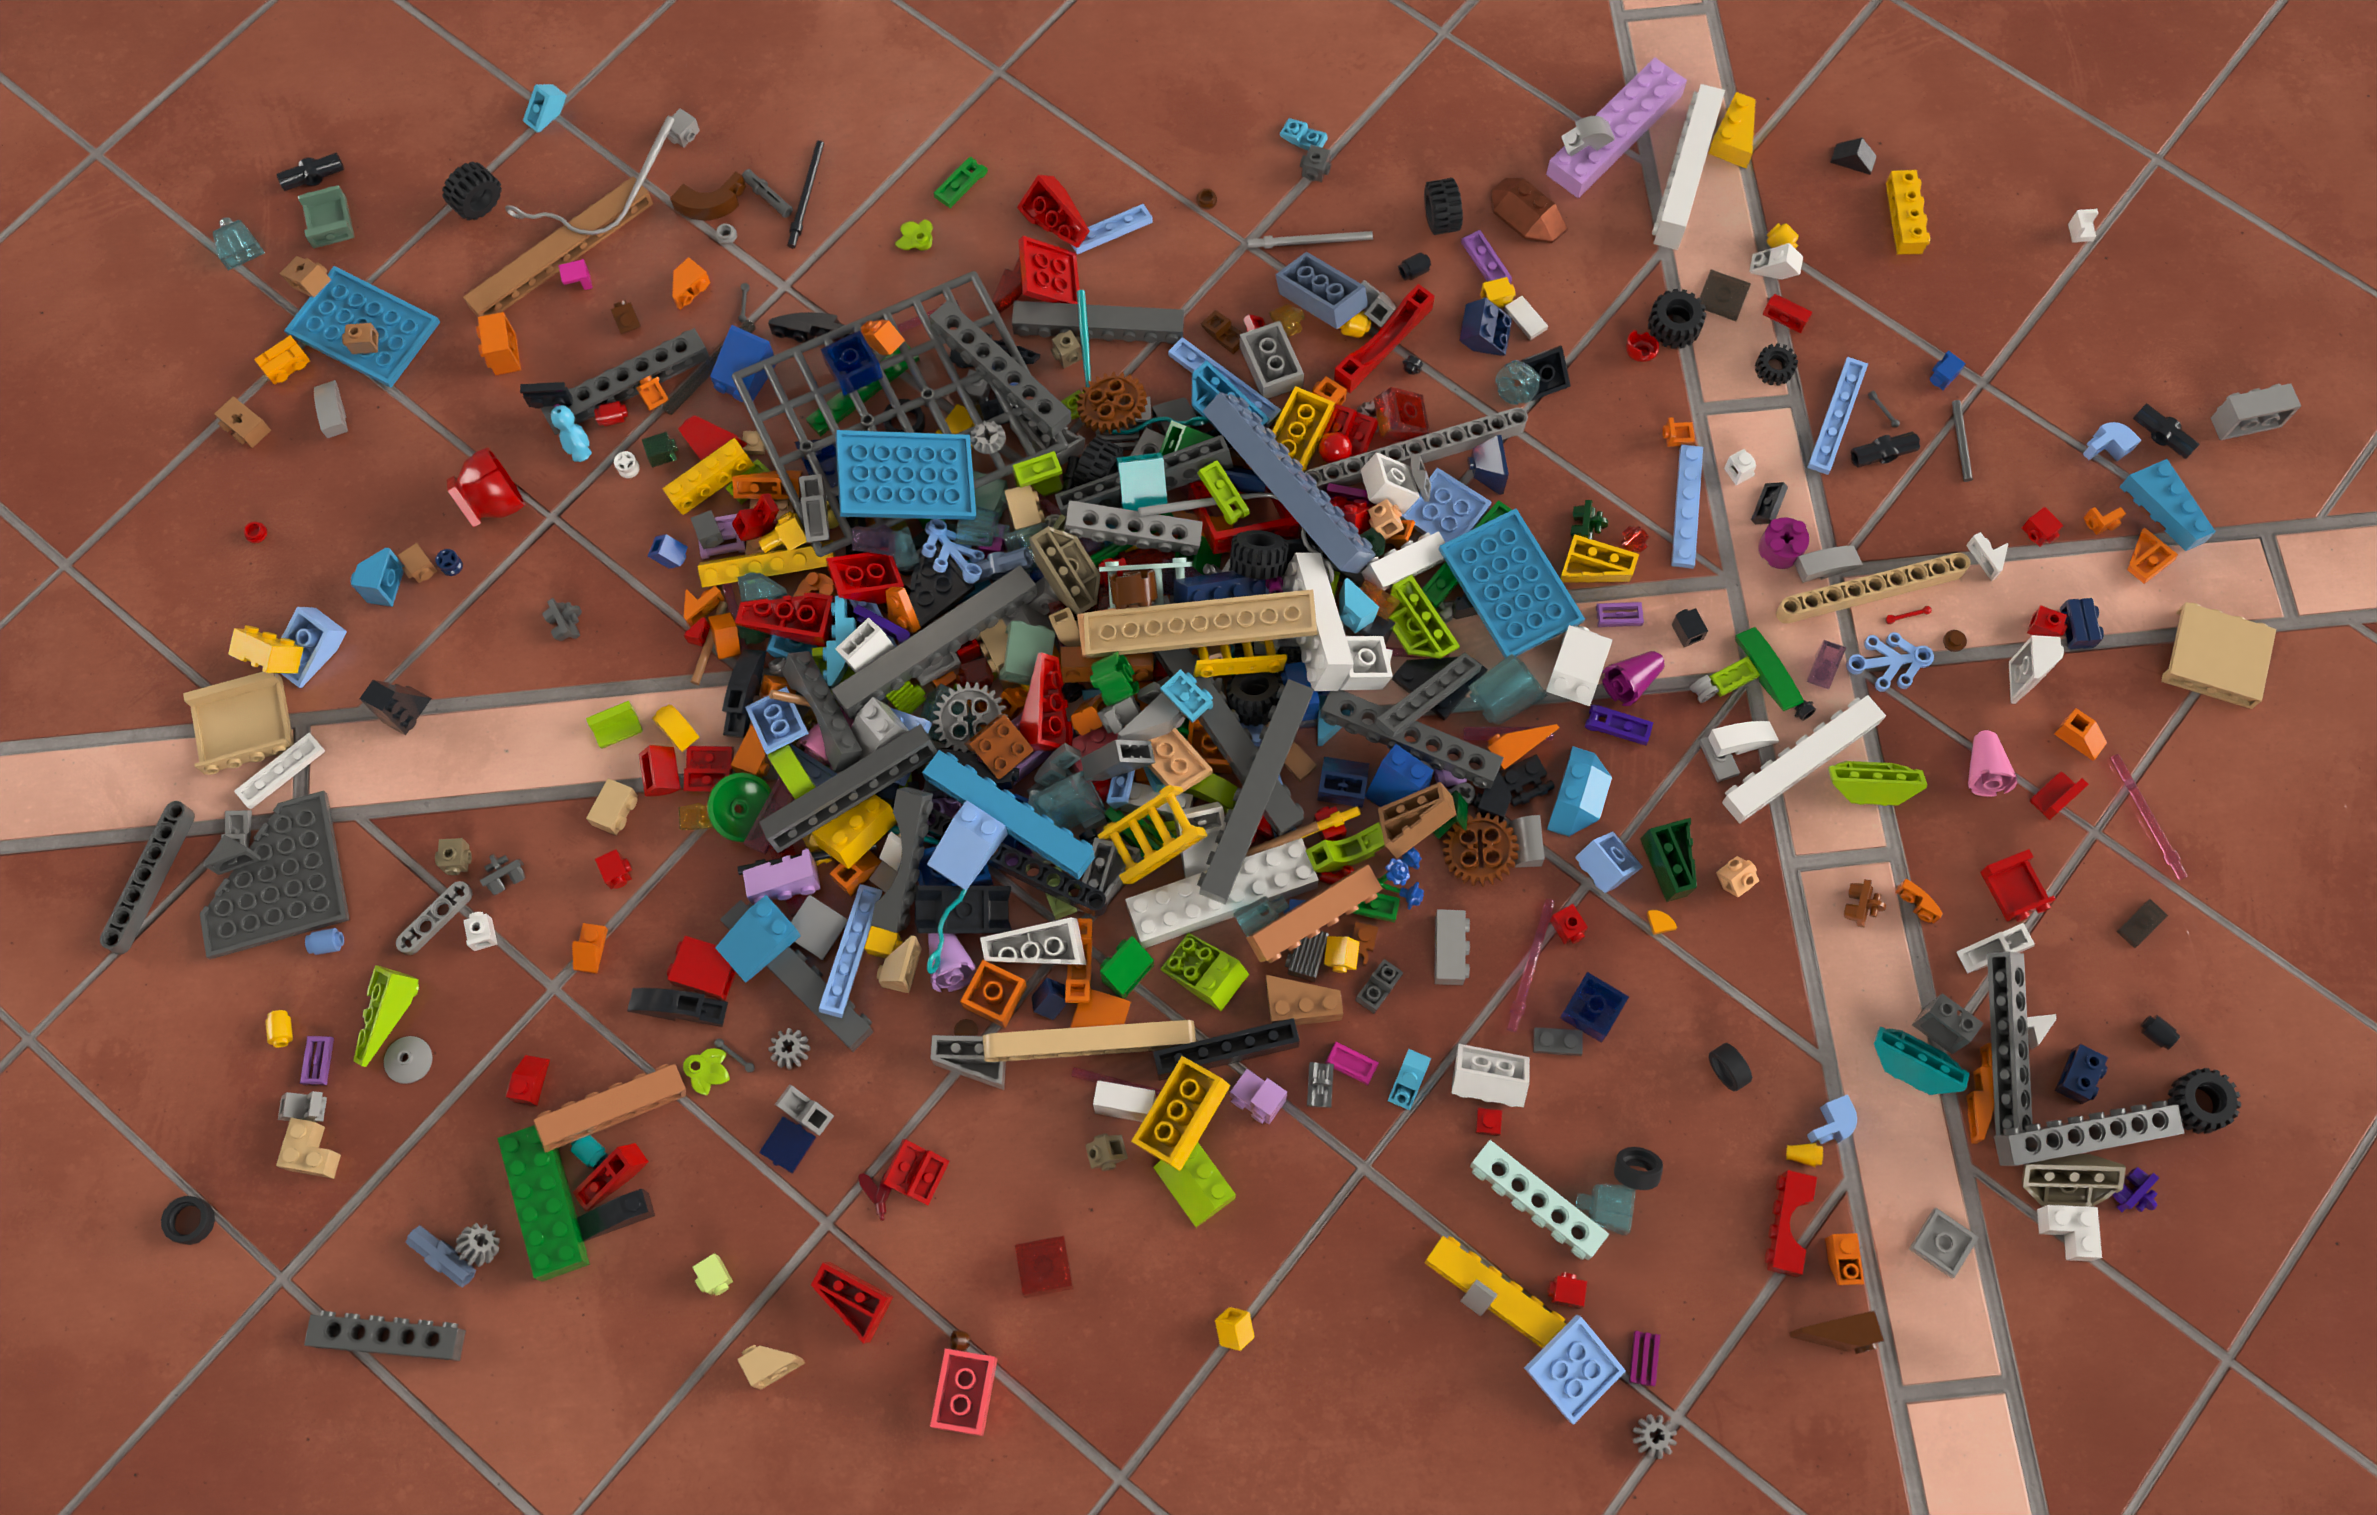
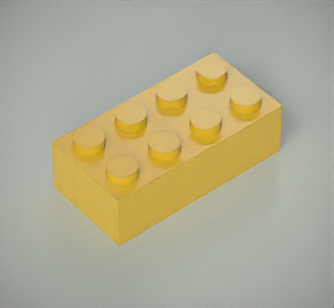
(1303, 424)
(1181, 1113)

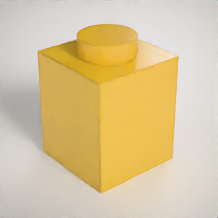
(1498, 292)
(882, 942)
(1341, 953)

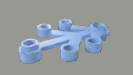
(938, 530)
(1892, 659)

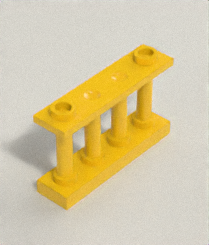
(1242, 665)
(1171, 846)

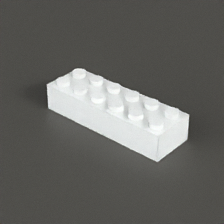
(1327, 653)

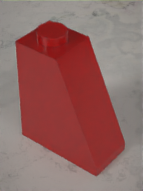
(705, 436)

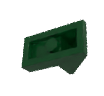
(1460, 818)

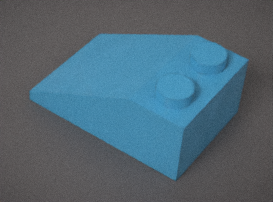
(757, 938)

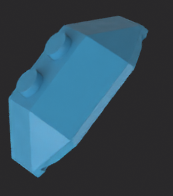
(1208, 383)
(1580, 793)

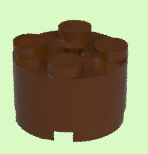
(1133, 588)

